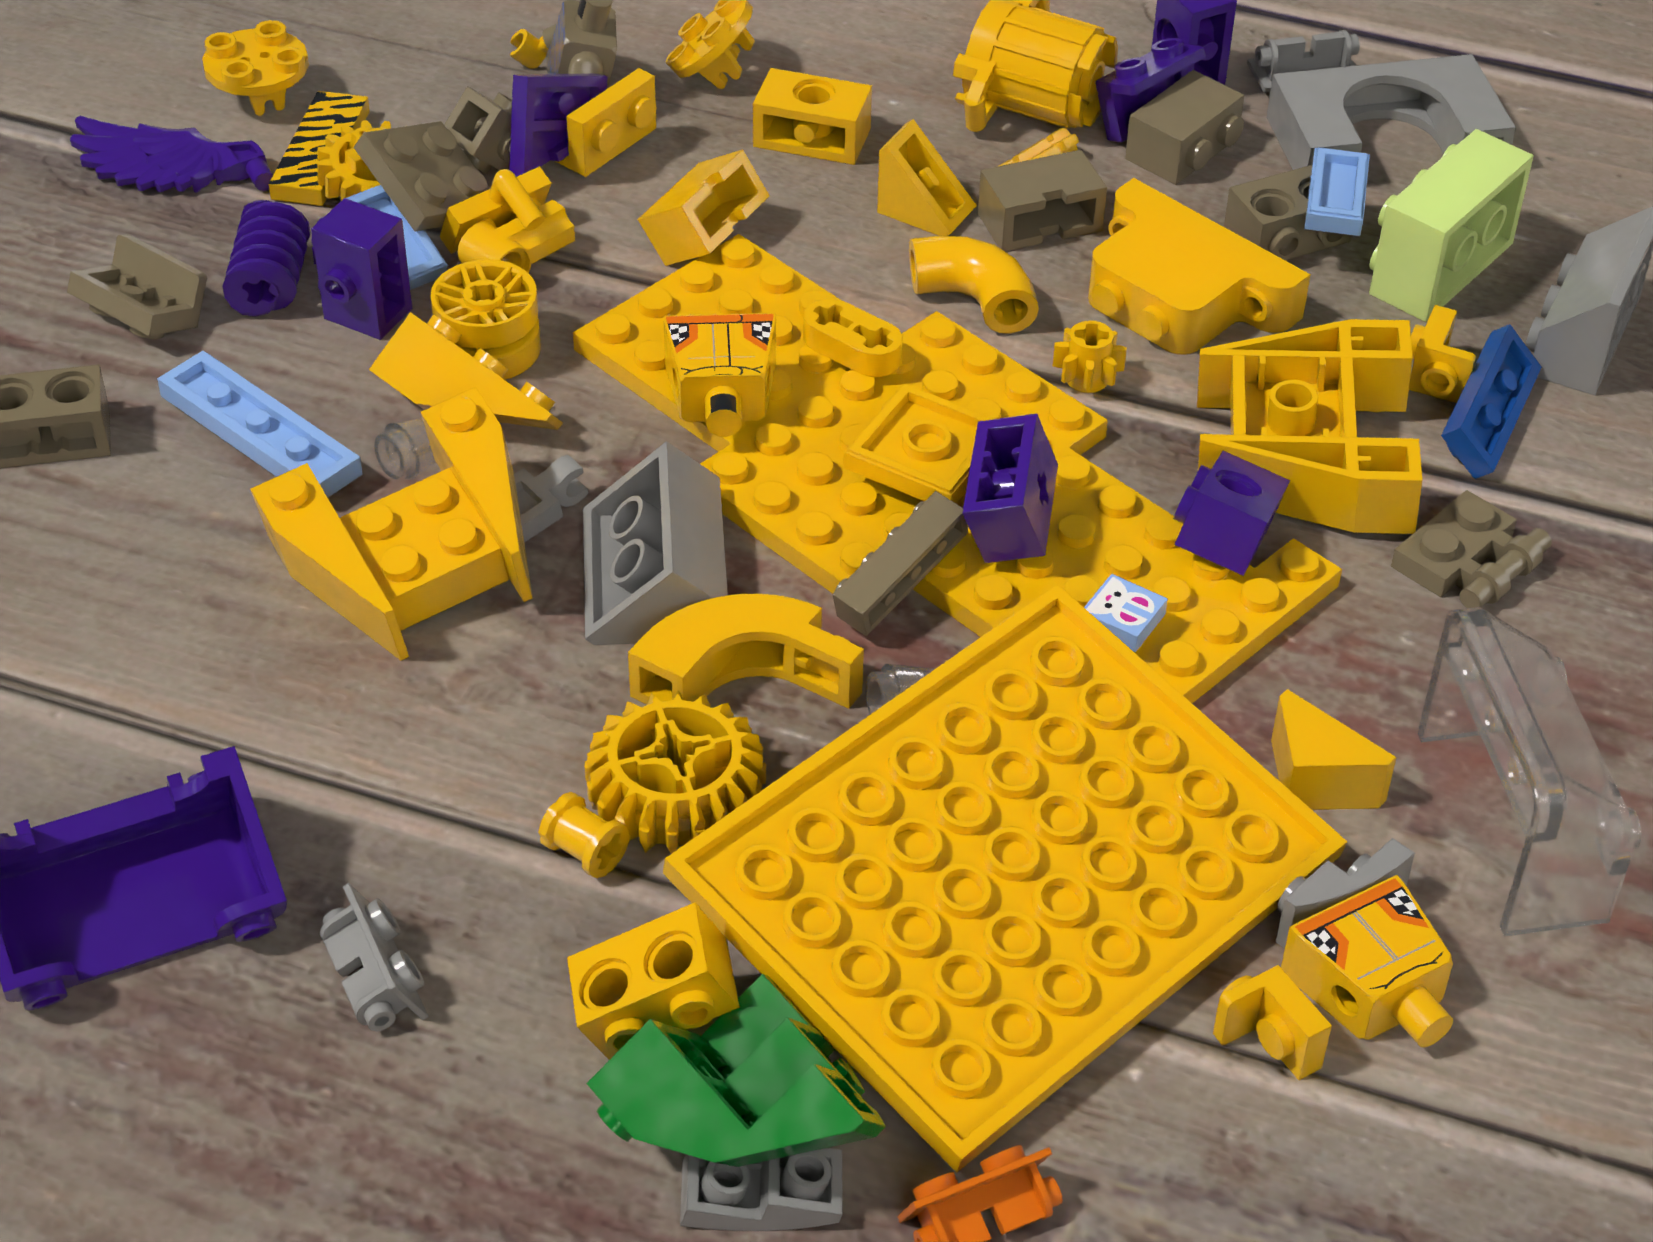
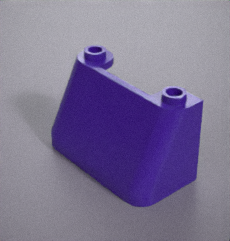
(134, 883)

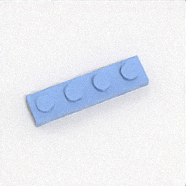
(256, 422)

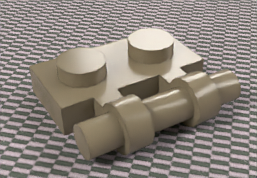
(1456, 543)

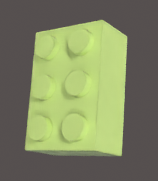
(1449, 224)

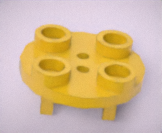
(710, 43)
(256, 63)

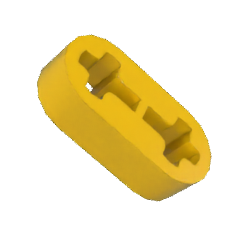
(853, 337)

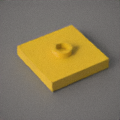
(917, 445)

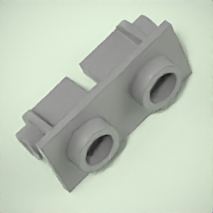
(1289, 55)
(388, 976)

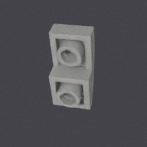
(1332, 885)
(764, 1195)

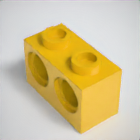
(659, 971)

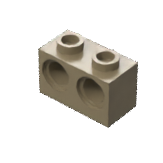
(1274, 215)
(53, 416)

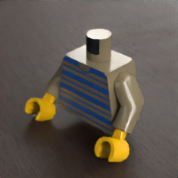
(578, 44)

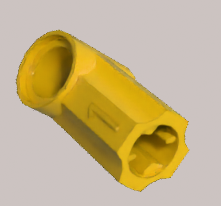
(516, 244)

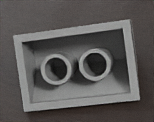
(1593, 303)
(652, 546)

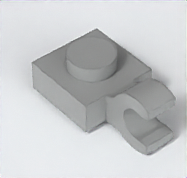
(543, 495)

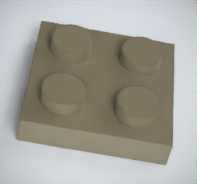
(421, 171)

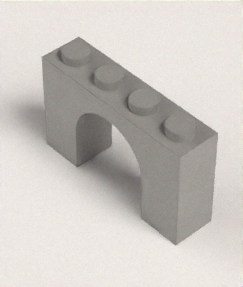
(1438, 95)

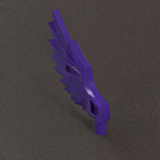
(166, 156)

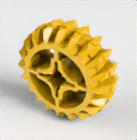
(673, 768)

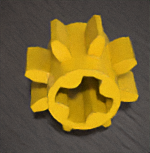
(1089, 356)

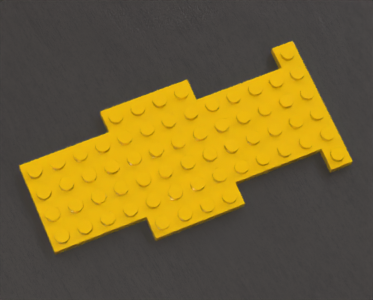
(793, 495)

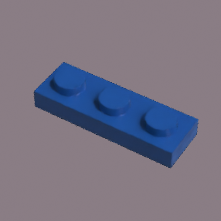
(1491, 402)

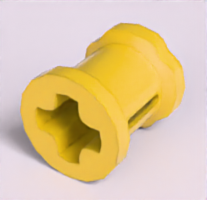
(584, 835)

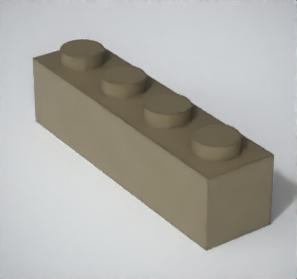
(900, 563)

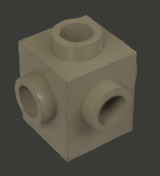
(483, 129)

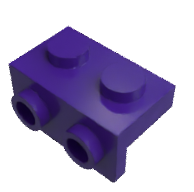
(1141, 80)

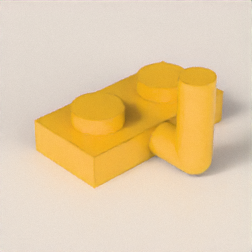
(505, 200)

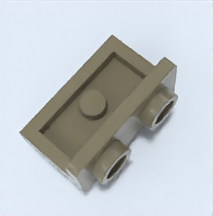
(142, 289)

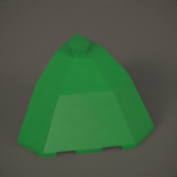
(740, 1090)

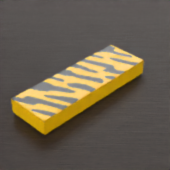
(297, 171)

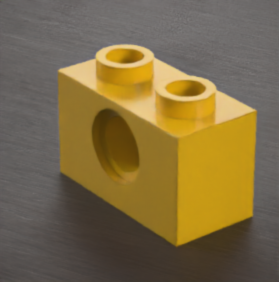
(812, 116)

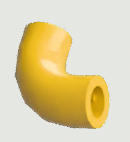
(977, 271)

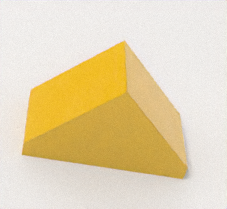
(919, 185)
(1327, 760)

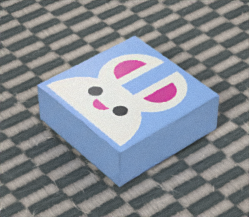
(1127, 610)

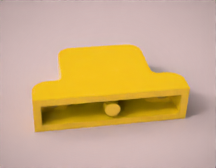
(1187, 276)

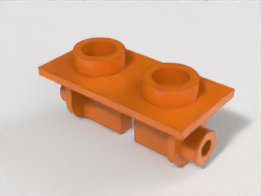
(1007, 1187)

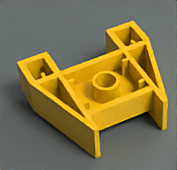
(1296, 417)
(416, 546)

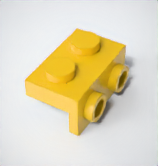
(611, 122)

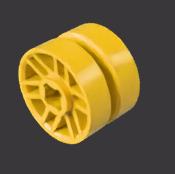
(492, 310)

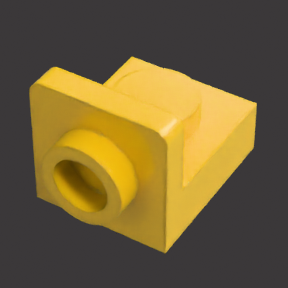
(1281, 1015)

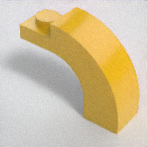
(741, 639)

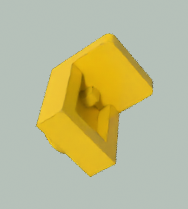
(1436, 366)

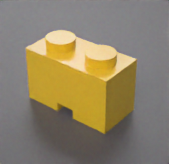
(703, 207)

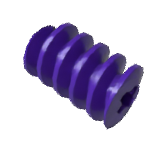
(266, 258)

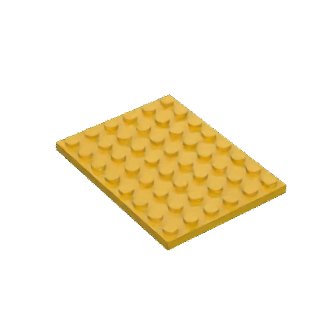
(1003, 870)

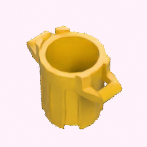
(1033, 65)

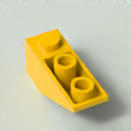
(431, 368)

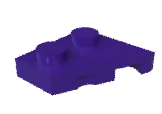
(540, 115)

